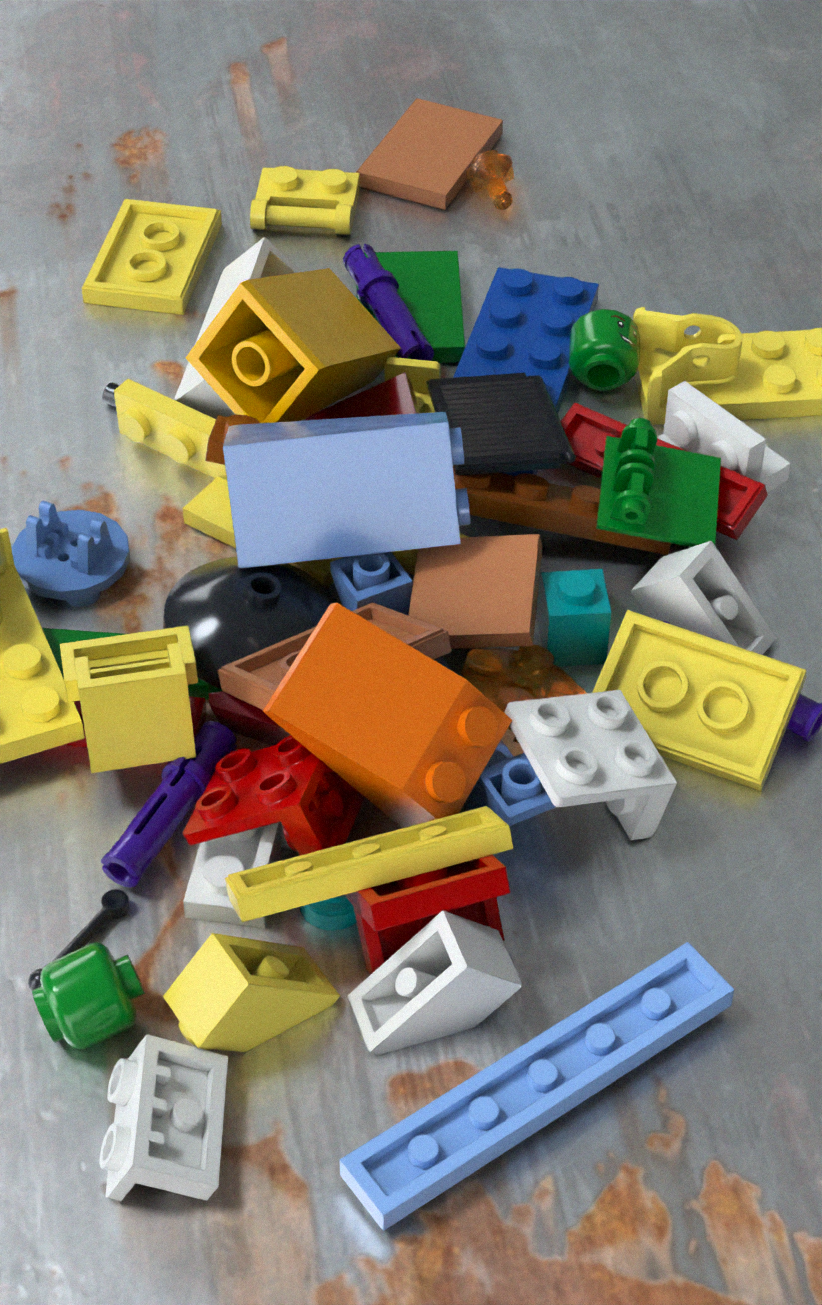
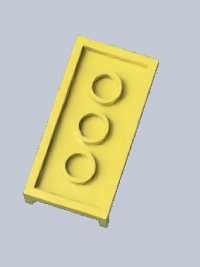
(742, 372)
(31, 684)

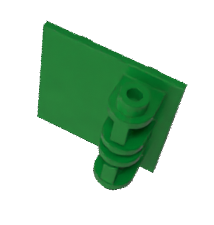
(657, 489)

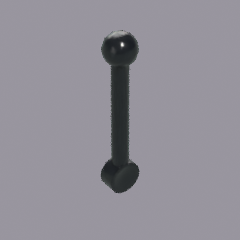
(114, 906)

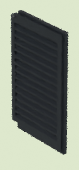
(503, 422)

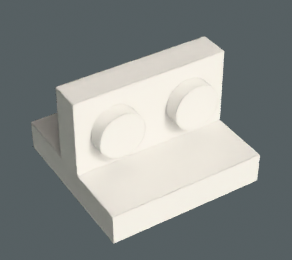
(708, 429)

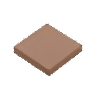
(480, 590)

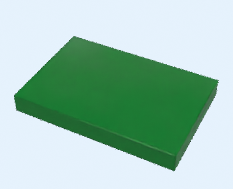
(433, 295)

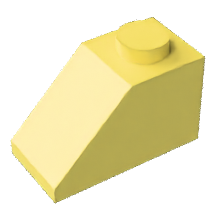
(246, 992)

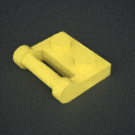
(305, 199)

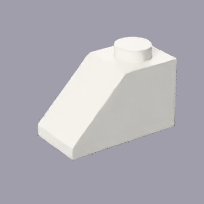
(703, 596)
(435, 985)

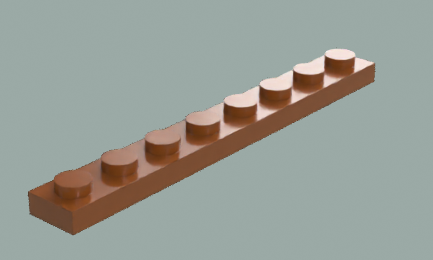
(507, 498)

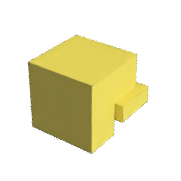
(133, 696)

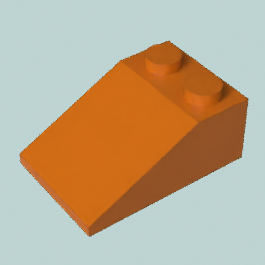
(387, 718)

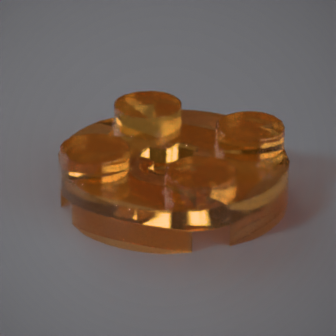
(517, 675)

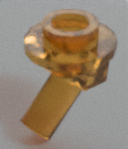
(490, 173)

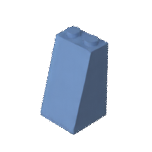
(343, 487)

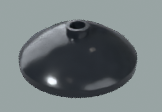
(242, 610)

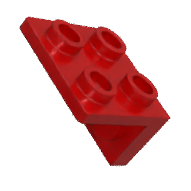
(272, 787)

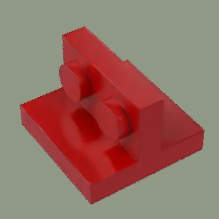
(400, 909)

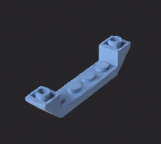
(508, 781)

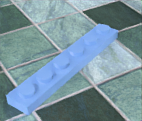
(533, 1085)

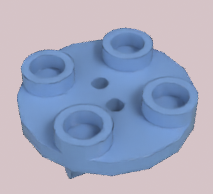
(70, 554)

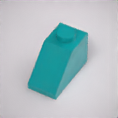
(574, 616)

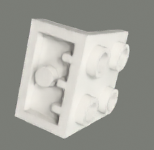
(595, 752)

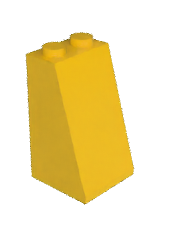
(291, 346)

